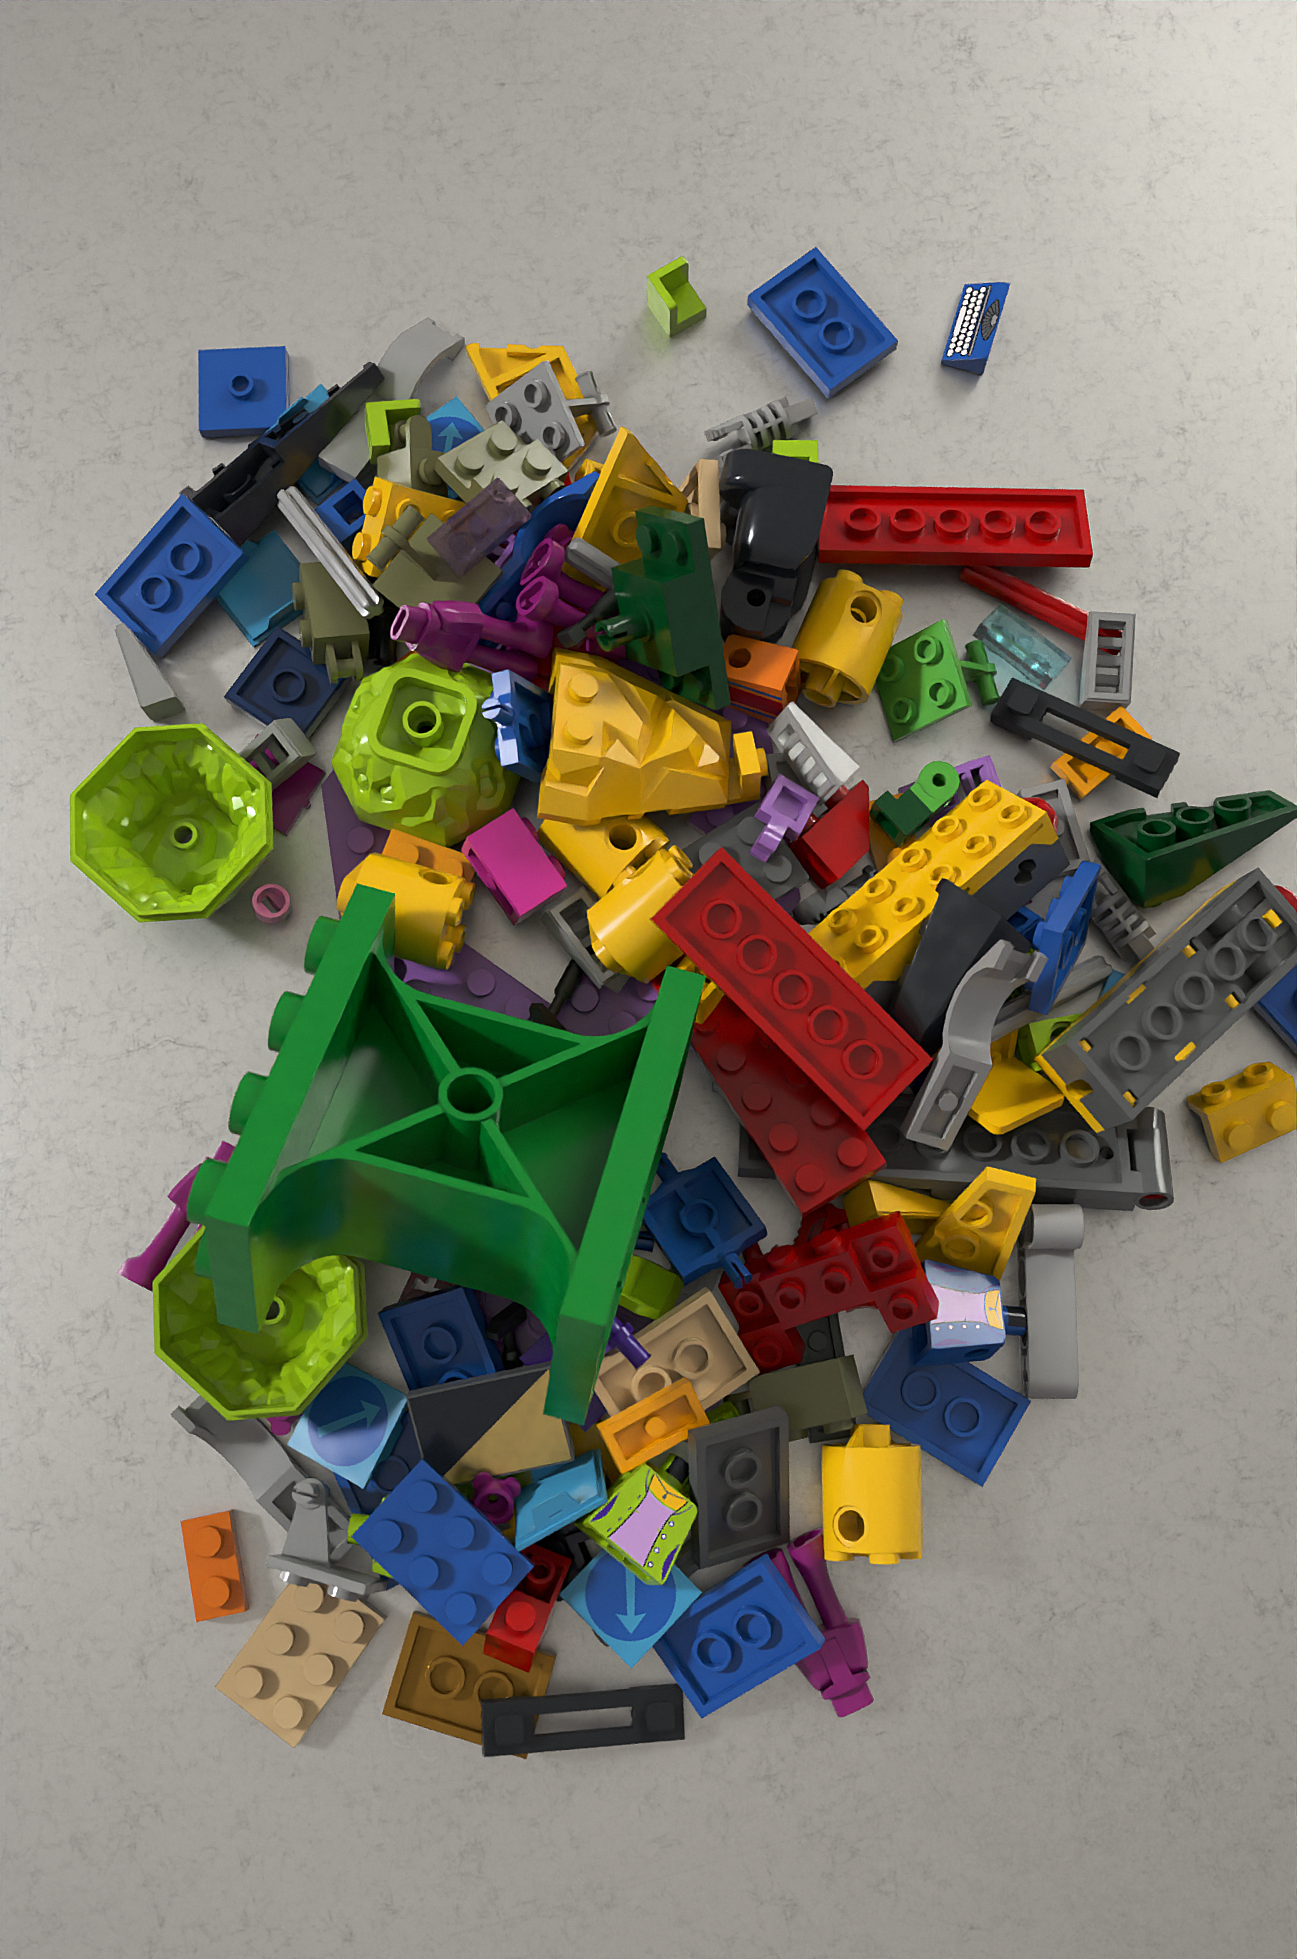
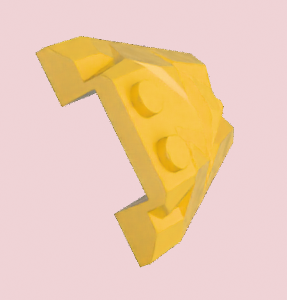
(627, 746)

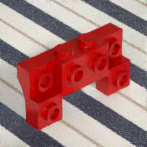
(827, 1277)

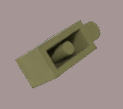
(412, 457)
(330, 623)
(810, 1394)

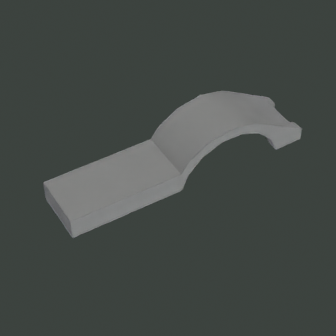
(403, 368)
(966, 1044)
(262, 1465)

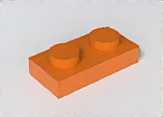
(214, 1565)

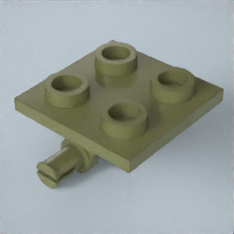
(418, 570)

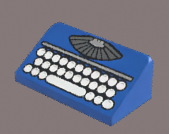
(975, 326)

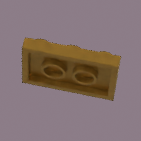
(443, 1683)

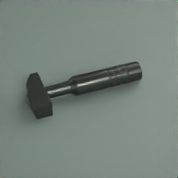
(598, 611)
(563, 992)
(502, 1327)

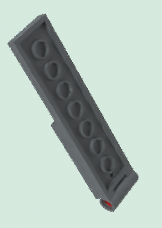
(1058, 1149)

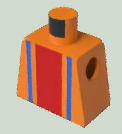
(761, 676)

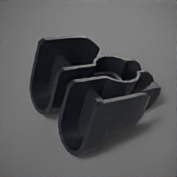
(773, 522)

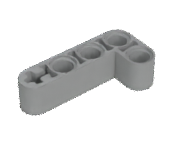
(1049, 1298)

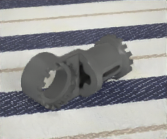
(823, 902)

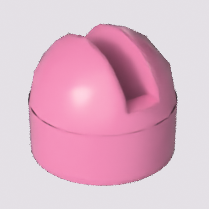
(277, 897)

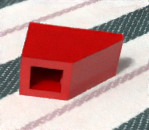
(835, 838)
(527, 1611)

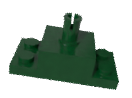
(670, 608)

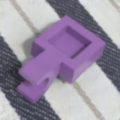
(784, 813)

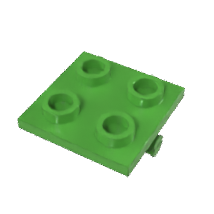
(927, 681)

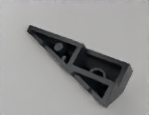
(248, 487)
(950, 945)

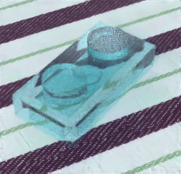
(1022, 646)

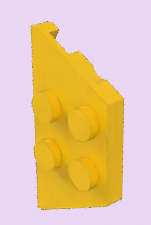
(504, 366)
(625, 484)

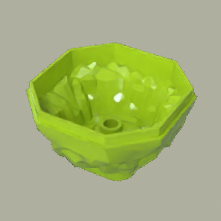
(429, 782)
(150, 797)
(270, 1371)

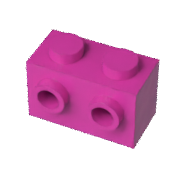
(515, 866)

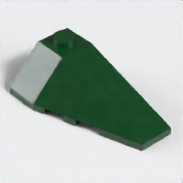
(1177, 850)

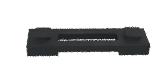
(1144, 765)
(510, 1730)

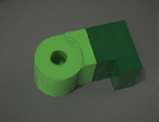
(918, 805)

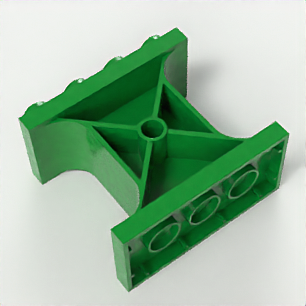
(443, 1146)

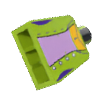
(644, 1519)

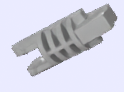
(762, 426)
(1121, 920)

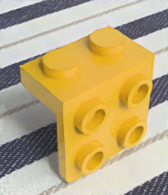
(384, 505)
(1011, 1091)

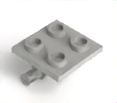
(538, 410)
(307, 1549)

